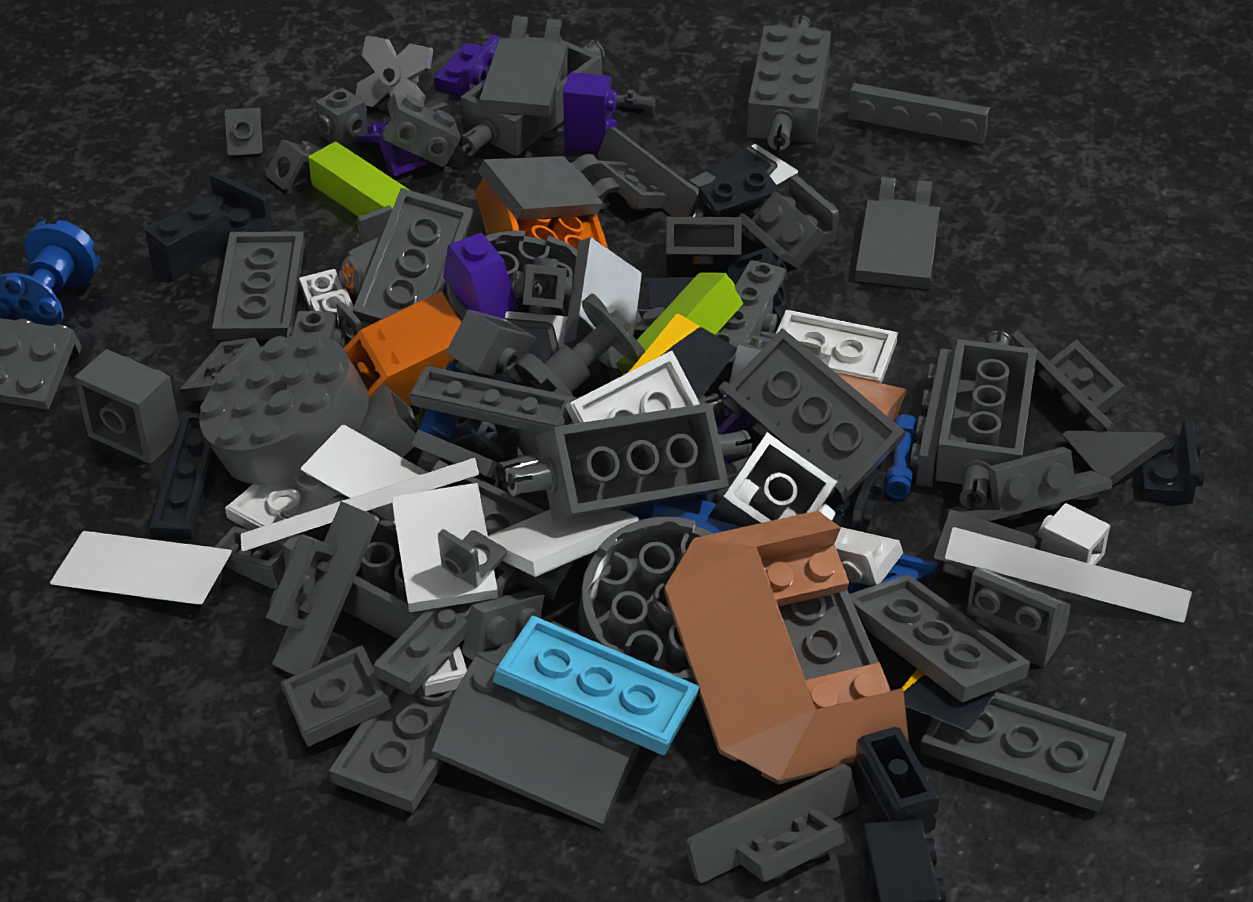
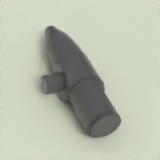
(633, 101)

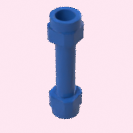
(899, 475)

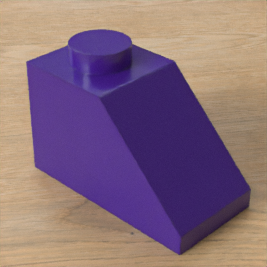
(479, 276)

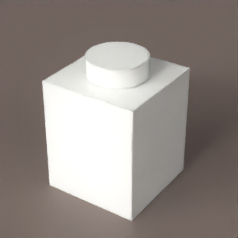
(1074, 535)

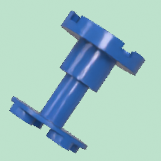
(58, 258)

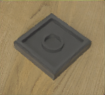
(335, 695)

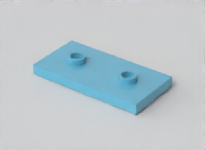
(596, 684)

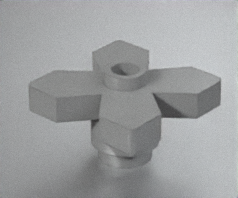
(392, 71)

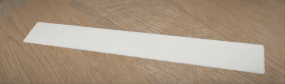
(364, 502)
(1068, 574)

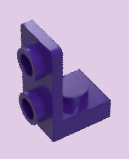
(396, 159)

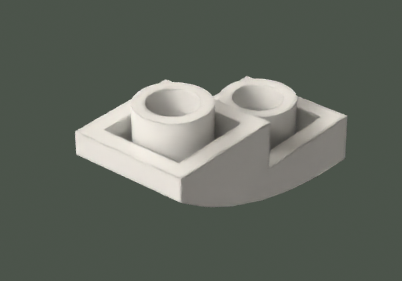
(324, 291)

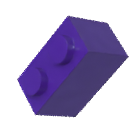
(587, 111)

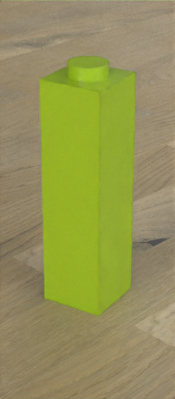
(351, 180)
(705, 301)

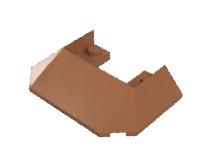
(743, 659)

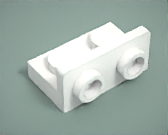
(866, 556)

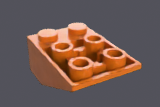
(403, 344)

